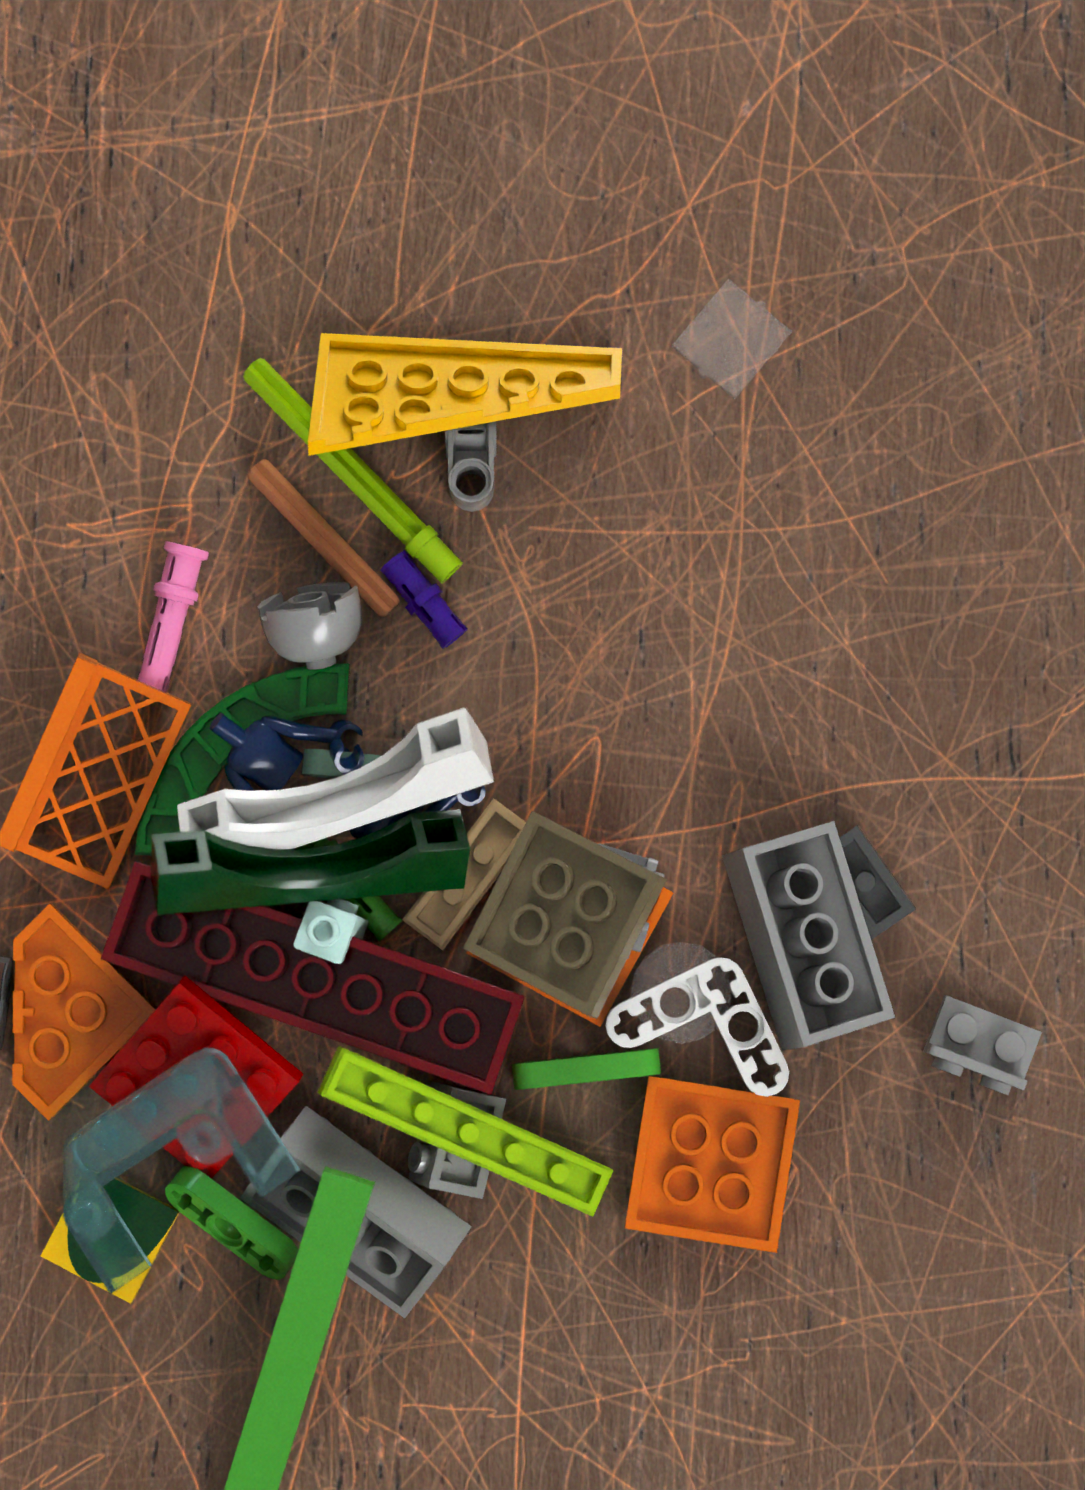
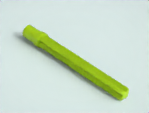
(420, 540)

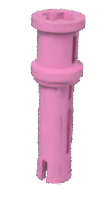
(174, 596)

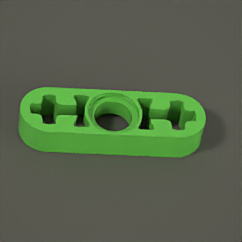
(586, 1068)
(231, 1222)

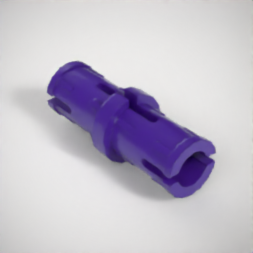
(423, 599)

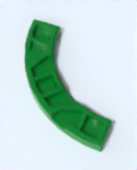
(203, 754)

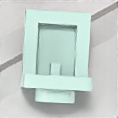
(329, 929)

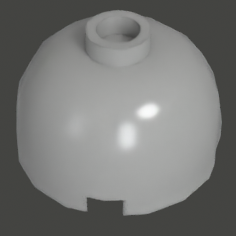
(313, 624)

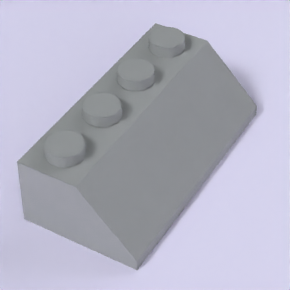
(808, 936)
(403, 1232)

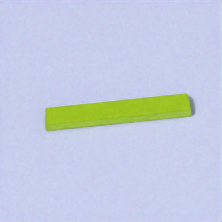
(465, 1131)

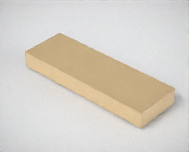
(491, 840)

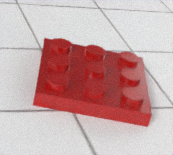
(176, 1029)

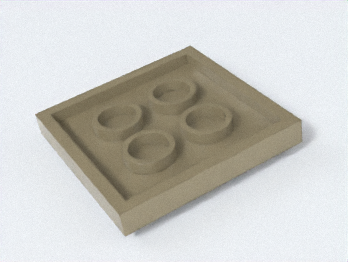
(564, 914)

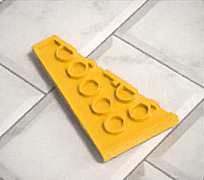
(419, 386)

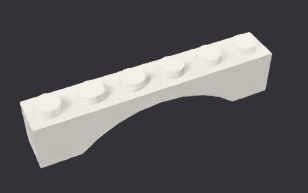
(426, 766)

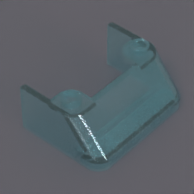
(193, 1101)

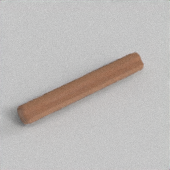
(323, 537)

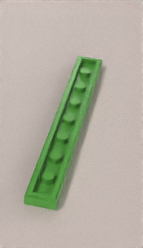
(300, 1331)

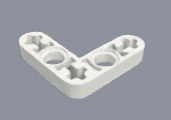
(701, 1002)

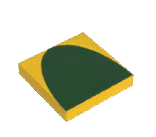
(144, 1216)

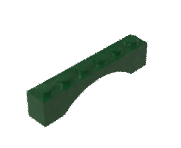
(210, 873)

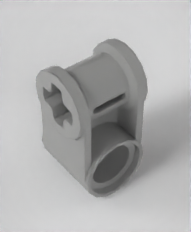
(471, 452)

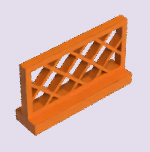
(52, 753)

